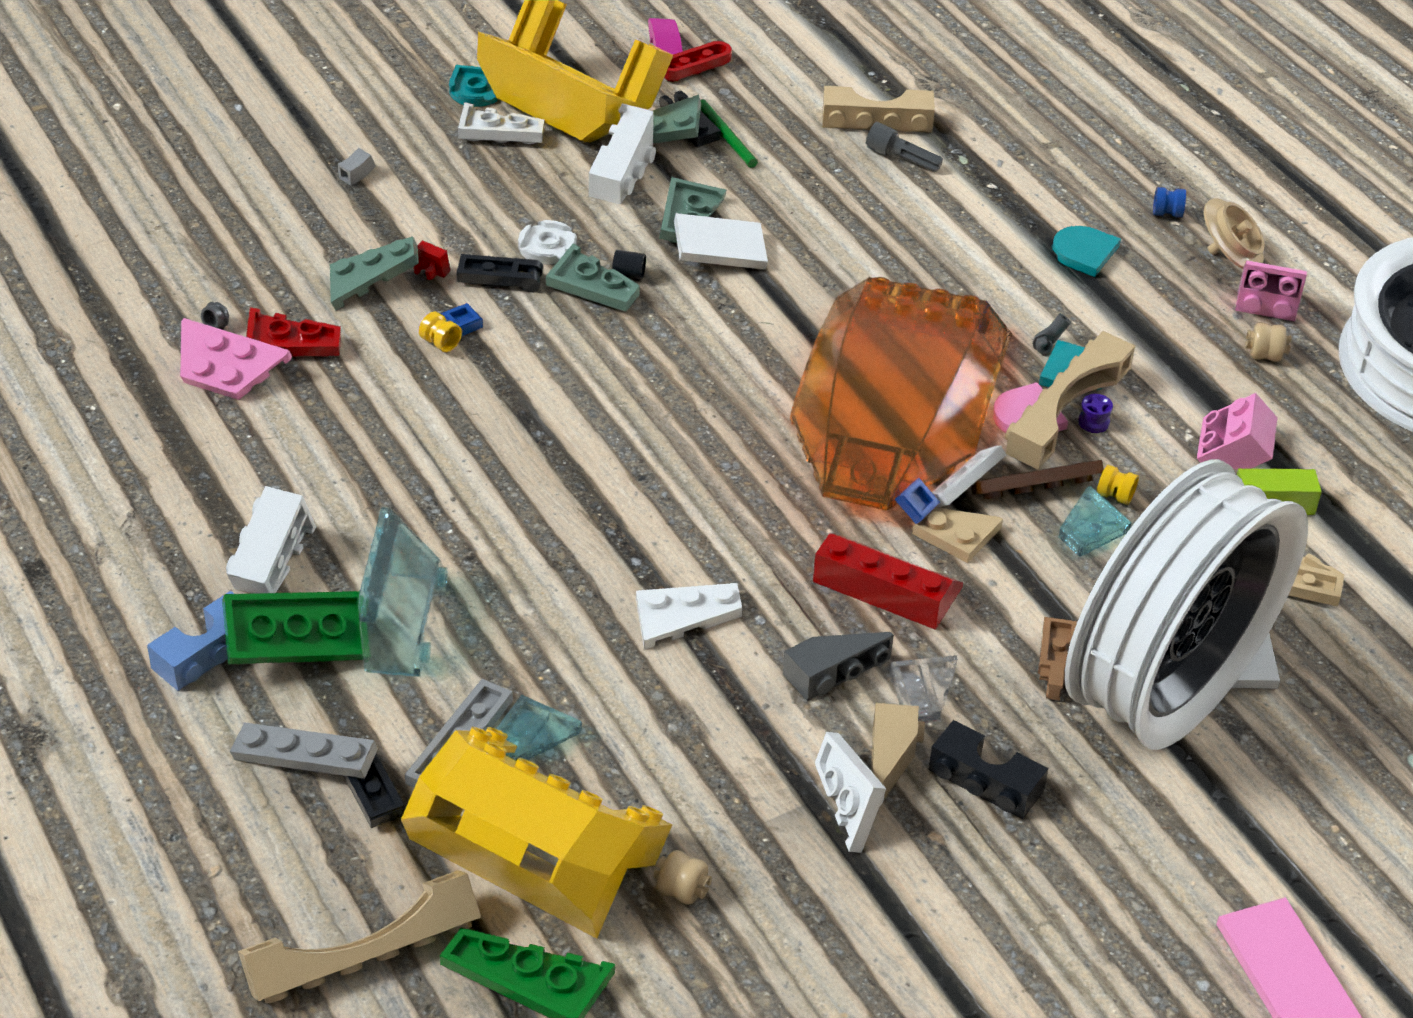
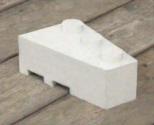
(625, 157)
(269, 541)

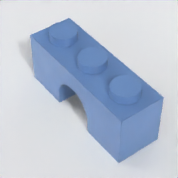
(184, 657)

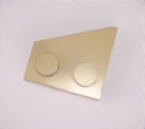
(958, 531)
(1317, 582)

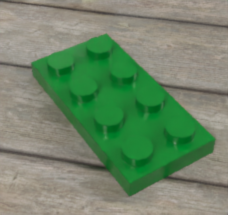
(292, 627)

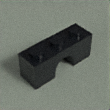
(1009, 785)

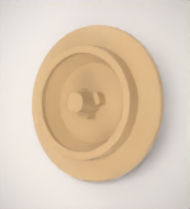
(1233, 232)

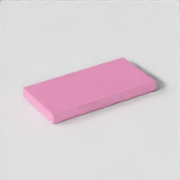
(1284, 963)

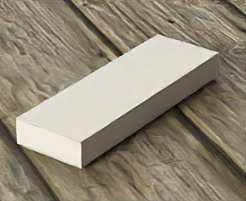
(968, 474)

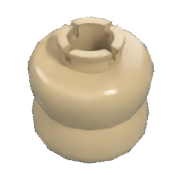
(1268, 342)
(682, 877)

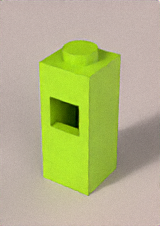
(1286, 485)

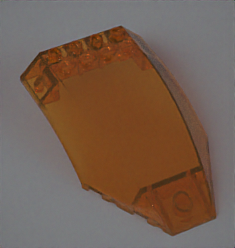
(896, 388)

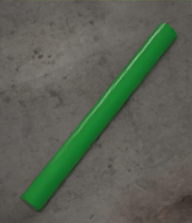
(729, 135)

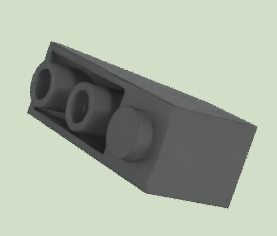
(830, 660)

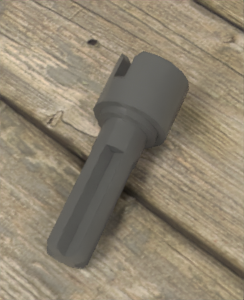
(887, 141)

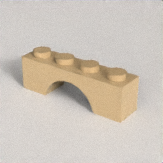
(848, 110)

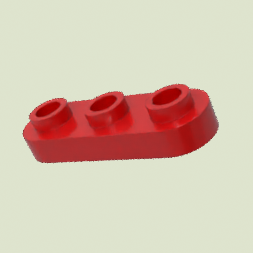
(698, 60)

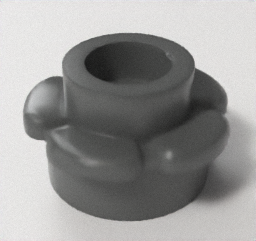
(215, 315)

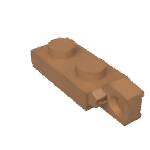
(1053, 654)

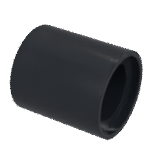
(630, 264)

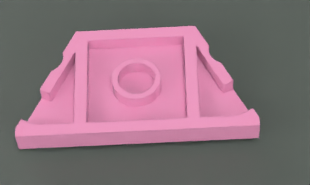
(225, 360)

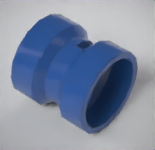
(1169, 202)

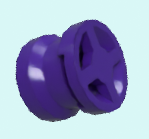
(1095, 413)

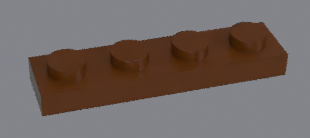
(1024, 482)

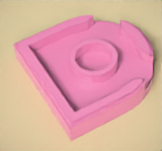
(1012, 403)

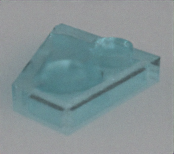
(1092, 523)
(536, 728)

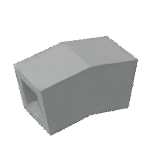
(356, 167)

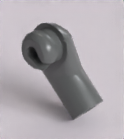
(1046, 338)

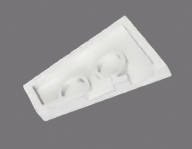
(489, 125)
(680, 609)
(852, 786)

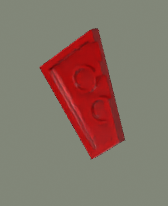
(300, 338)

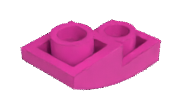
(665, 35)

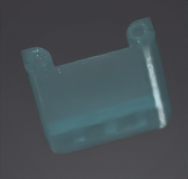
(397, 598)

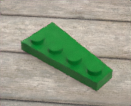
(528, 975)

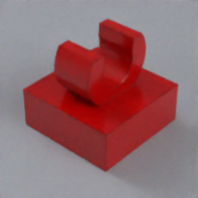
(433, 260)

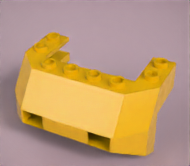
(556, 92)
(514, 806)

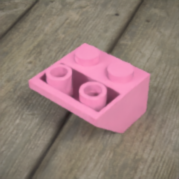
(1270, 290)
(1239, 434)

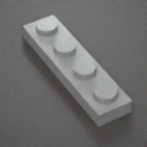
(478, 710)
(304, 750)

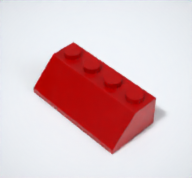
(884, 580)

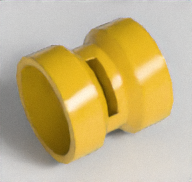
(440, 331)
(1118, 484)

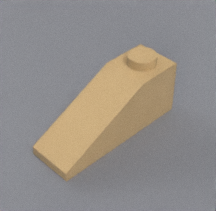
(894, 741)

